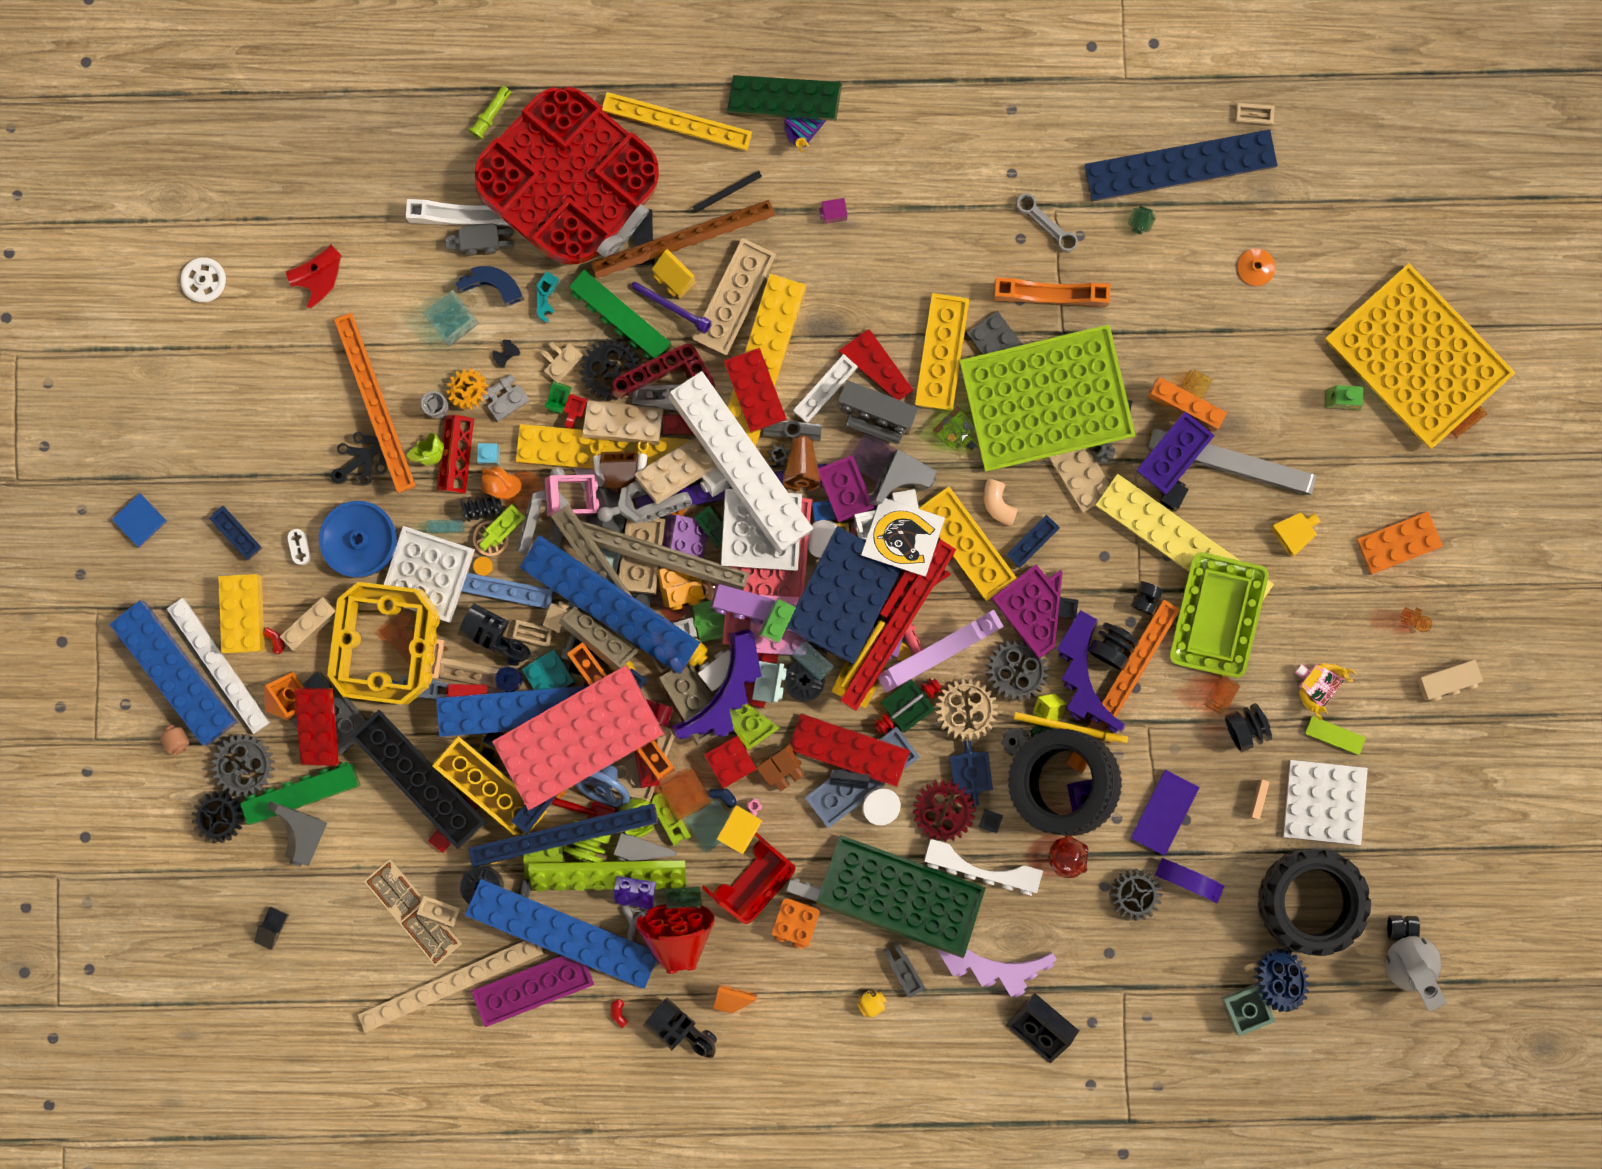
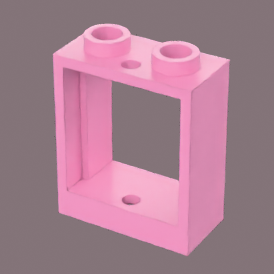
(552, 494)

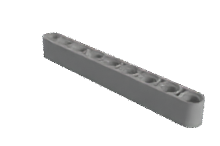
(1249, 467)

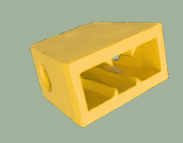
(1296, 532)

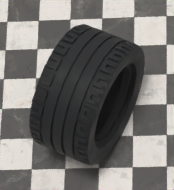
(1026, 772)

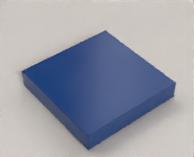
(139, 520)

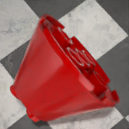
(676, 935)

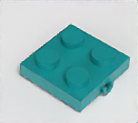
(548, 672)

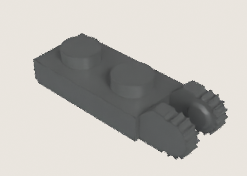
(905, 972)

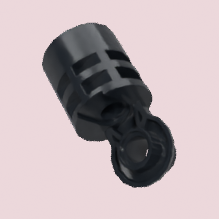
(488, 632)
(681, 1027)

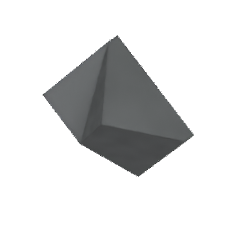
(608, 499)

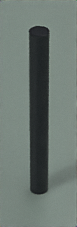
(727, 191)

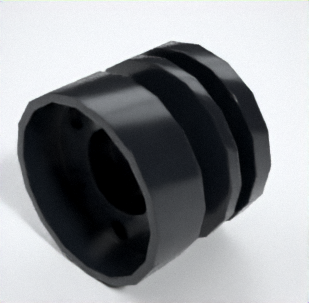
(1113, 646)
(795, 688)
(1251, 726)
(471, 878)

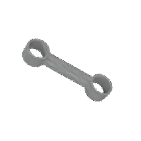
(1046, 223)

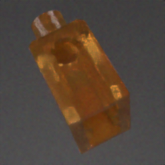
(1222, 694)

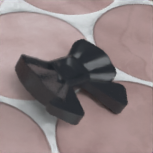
(502, 358)

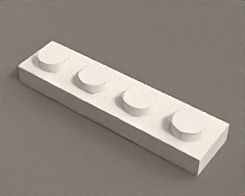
(825, 389)

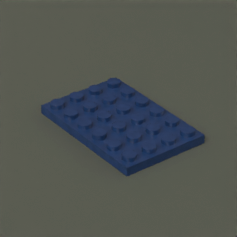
(842, 597)

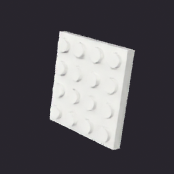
(745, 542)
(431, 566)
(1325, 802)

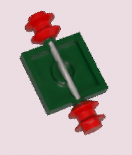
(907, 706)

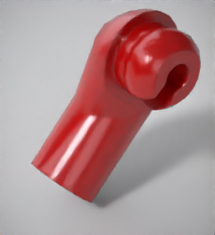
(277, 643)
(615, 1012)

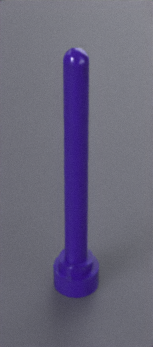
(702, 324)

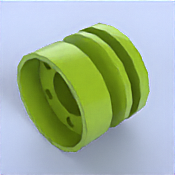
(587, 849)

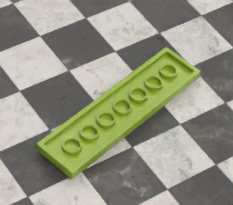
(604, 874)

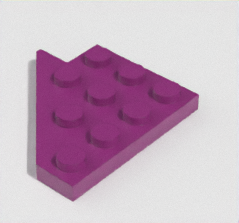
(1032, 608)

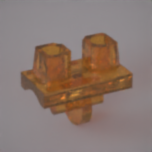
(1416, 620)

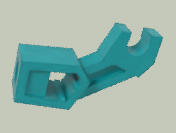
(542, 297)

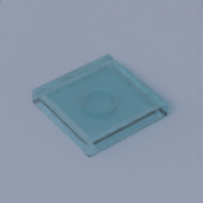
(708, 824)

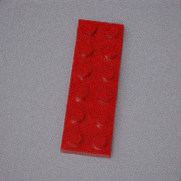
(849, 750)

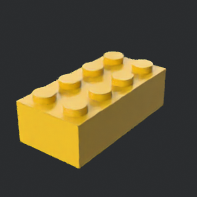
(241, 614)

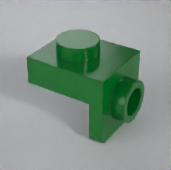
(557, 397)

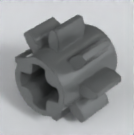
(776, 449)
(1103, 452)

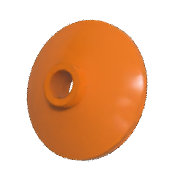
(1249, 273)

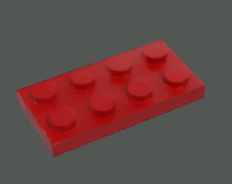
(755, 390)
(316, 726)

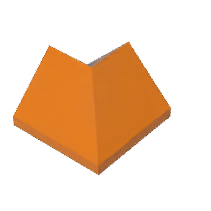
(280, 696)
(732, 999)

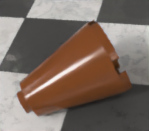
(802, 466)

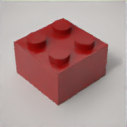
(730, 762)

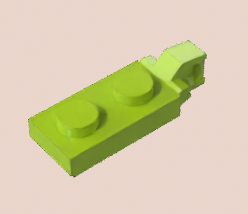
(501, 527)

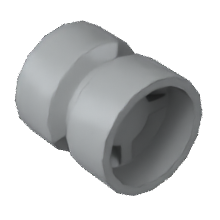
(434, 405)

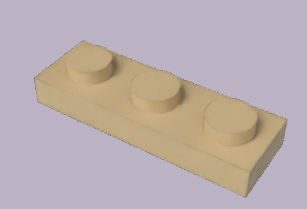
(468, 672)

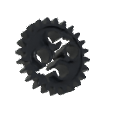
(600, 356)

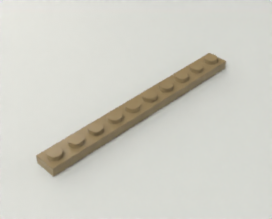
(591, 555)
(666, 557)

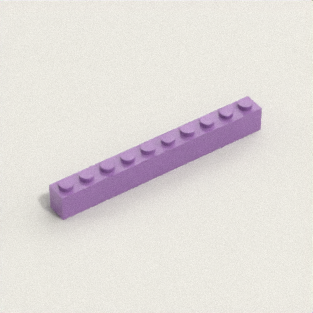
(753, 606)

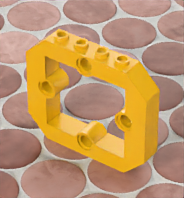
(341, 651)

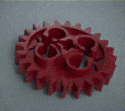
(959, 818)

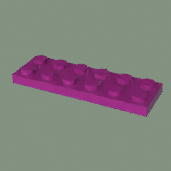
(531, 989)

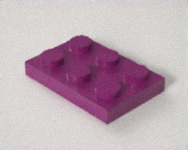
(845, 488)

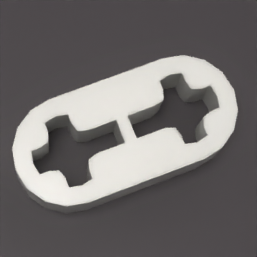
(294, 548)

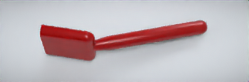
(597, 809)

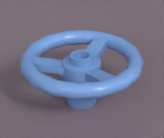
(603, 782)

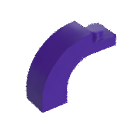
(1189, 880)

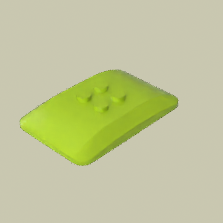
(1219, 614)

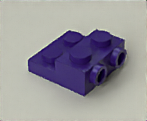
(634, 892)

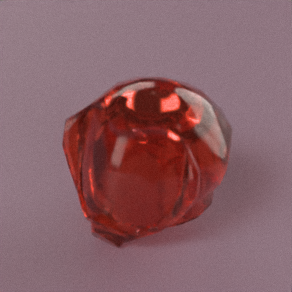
(1068, 857)

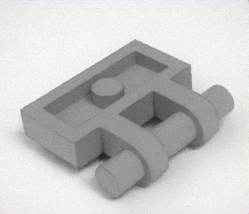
(508, 402)

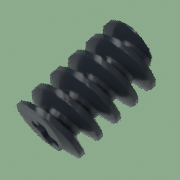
(481, 507)

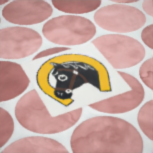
(903, 536)

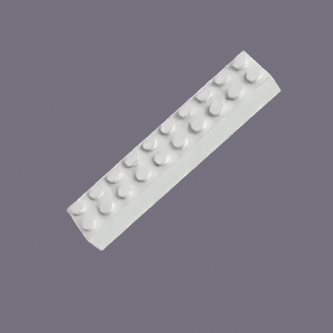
(740, 462)

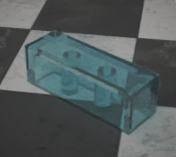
(445, 526)

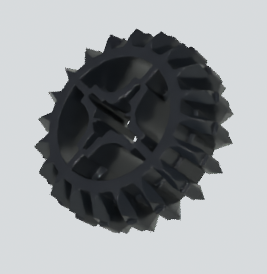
(233, 823)

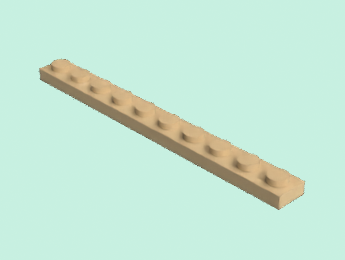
(449, 984)

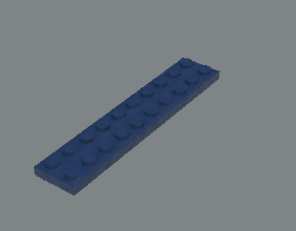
(1180, 165)

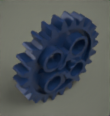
(1281, 980)

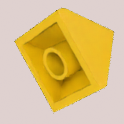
(739, 829)

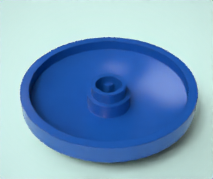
(357, 539)

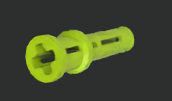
(485, 119)

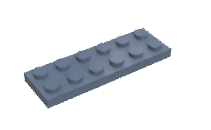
(836, 801)

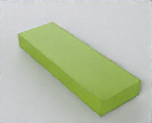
(1335, 735)

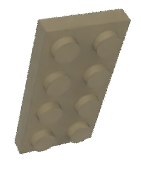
(599, 638)
(687, 696)

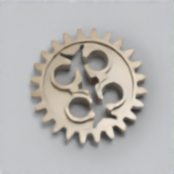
(950, 711)

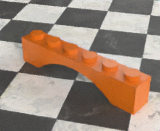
(1066, 294)

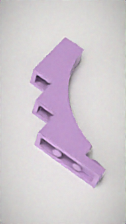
(940, 651)

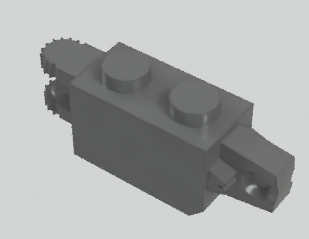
(479, 239)

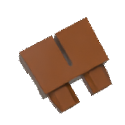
(779, 765)

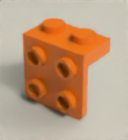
(795, 923)

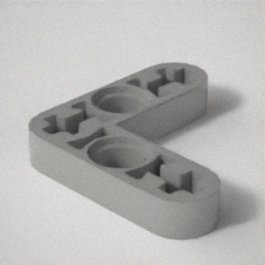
(616, 242)

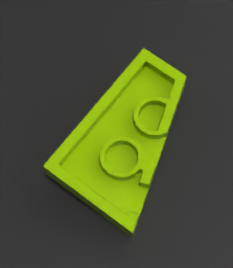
(751, 725)

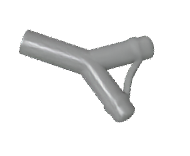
(632, 921)

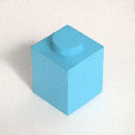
(488, 454)

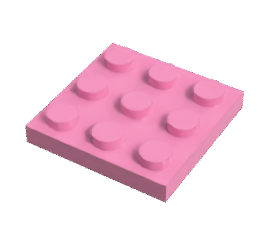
(788, 642)

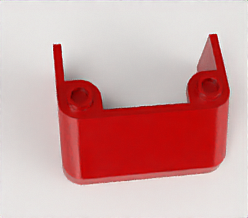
(756, 885)

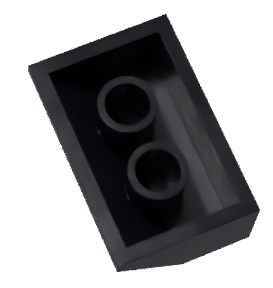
(1042, 1028)

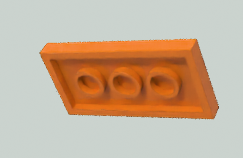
(1399, 543)

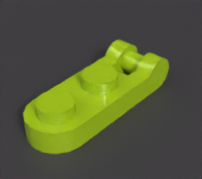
(669, 821)

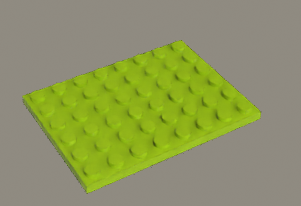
(1047, 398)

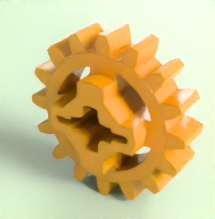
(466, 388)

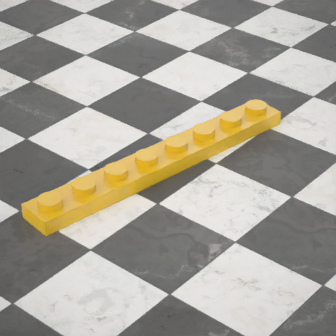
(677, 121)

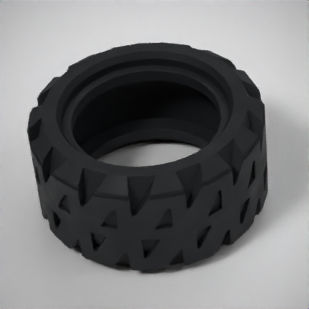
(1354, 911)

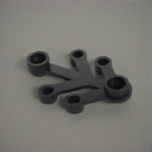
(365, 456)

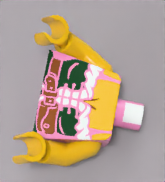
(1320, 684)

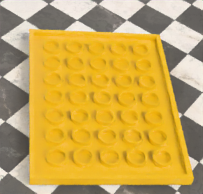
(1419, 356)

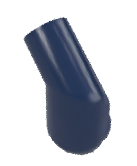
(725, 795)

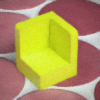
(1050, 707)

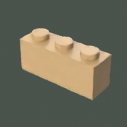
(309, 624)
(1450, 681)

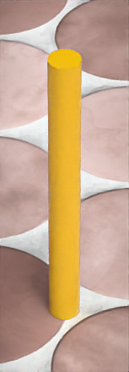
(862, 655)

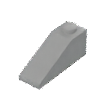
(654, 396)
(635, 849)

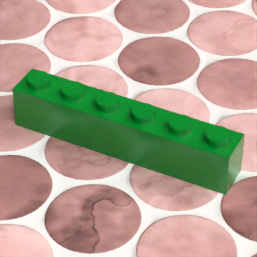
(619, 315)
(302, 793)

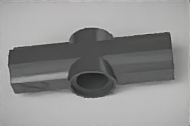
(779, 430)

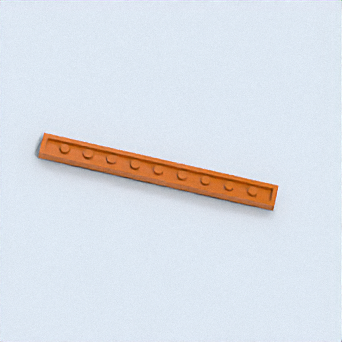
(375, 403)
(1130, 675)

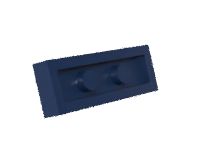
(235, 533)
(1032, 541)

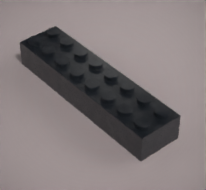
(418, 779)

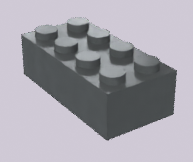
(877, 407)

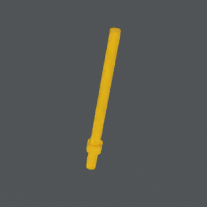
(1106, 735)

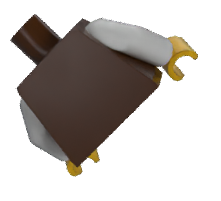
(620, 467)

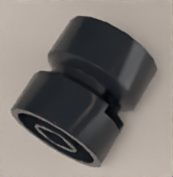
(1149, 591)
(1399, 927)

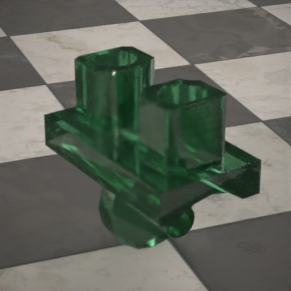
(683, 897)

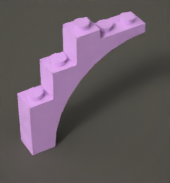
(986, 971)

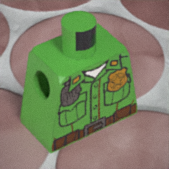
(1345, 397)

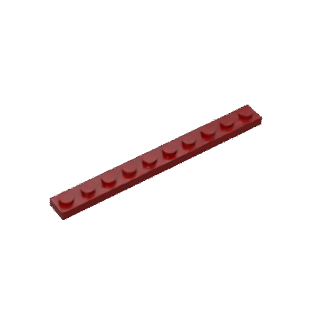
(896, 627)

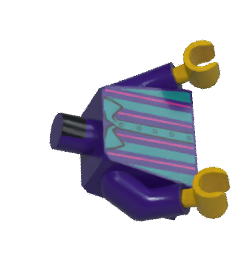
(801, 131)

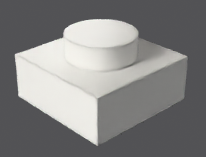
(688, 626)

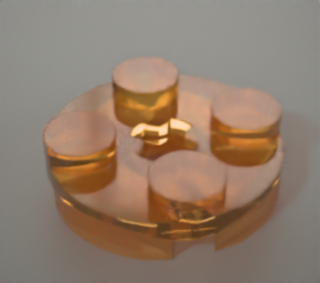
(529, 479)

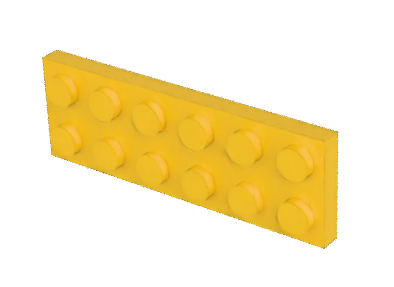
(942, 352)
(974, 550)

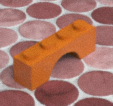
(1184, 401)

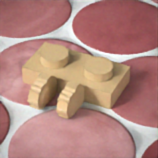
(563, 363)

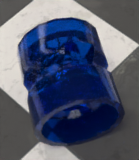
(509, 679)

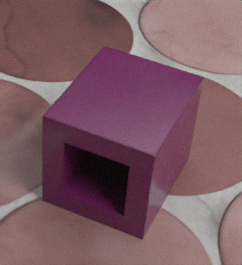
(833, 211)

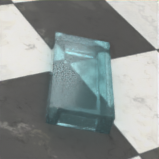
(812, 660)

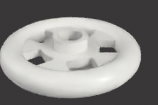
(199, 295)

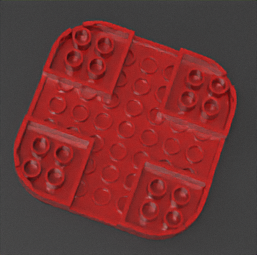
(566, 175)

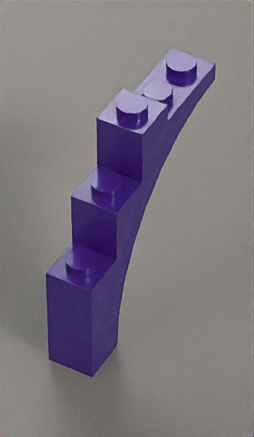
(1085, 701)
(716, 715)

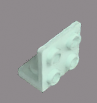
(768, 686)

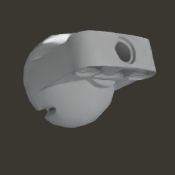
(1415, 966)

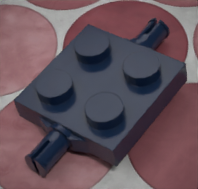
(971, 771)

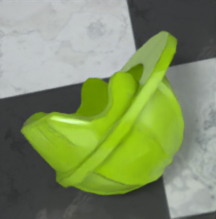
(427, 451)

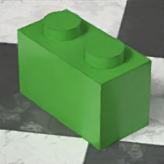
(776, 621)

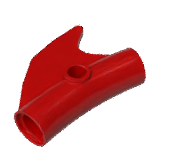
(320, 281)

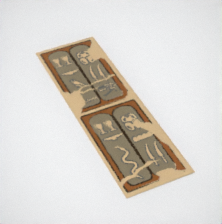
(403, 903)

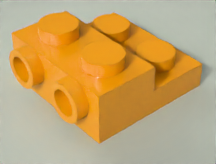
(679, 588)

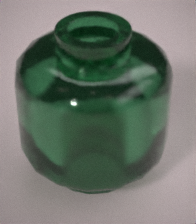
(1141, 220)

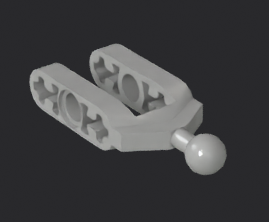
(645, 513)
(532, 515)

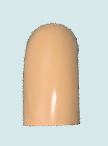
(995, 505)

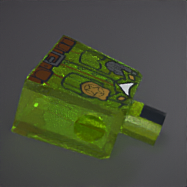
(956, 430)

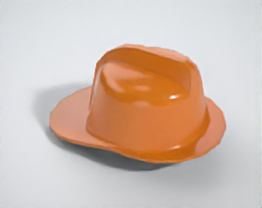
(499, 483)

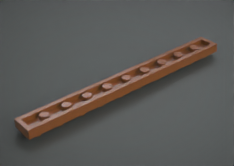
(682, 239)

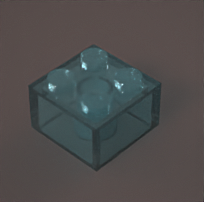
(451, 318)

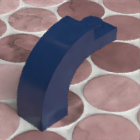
(493, 277)

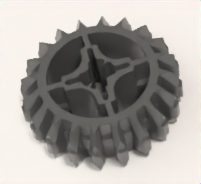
(1133, 886)

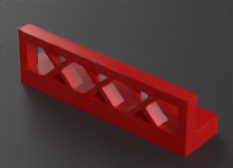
(447, 465)

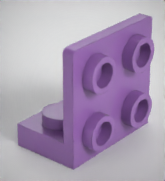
(684, 535)

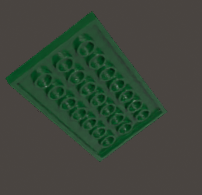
(901, 896)

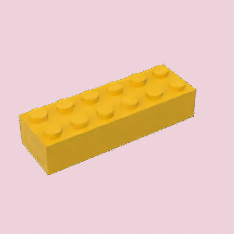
(482, 783)

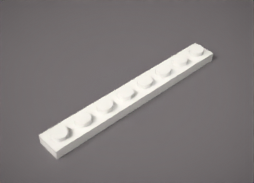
(218, 665)

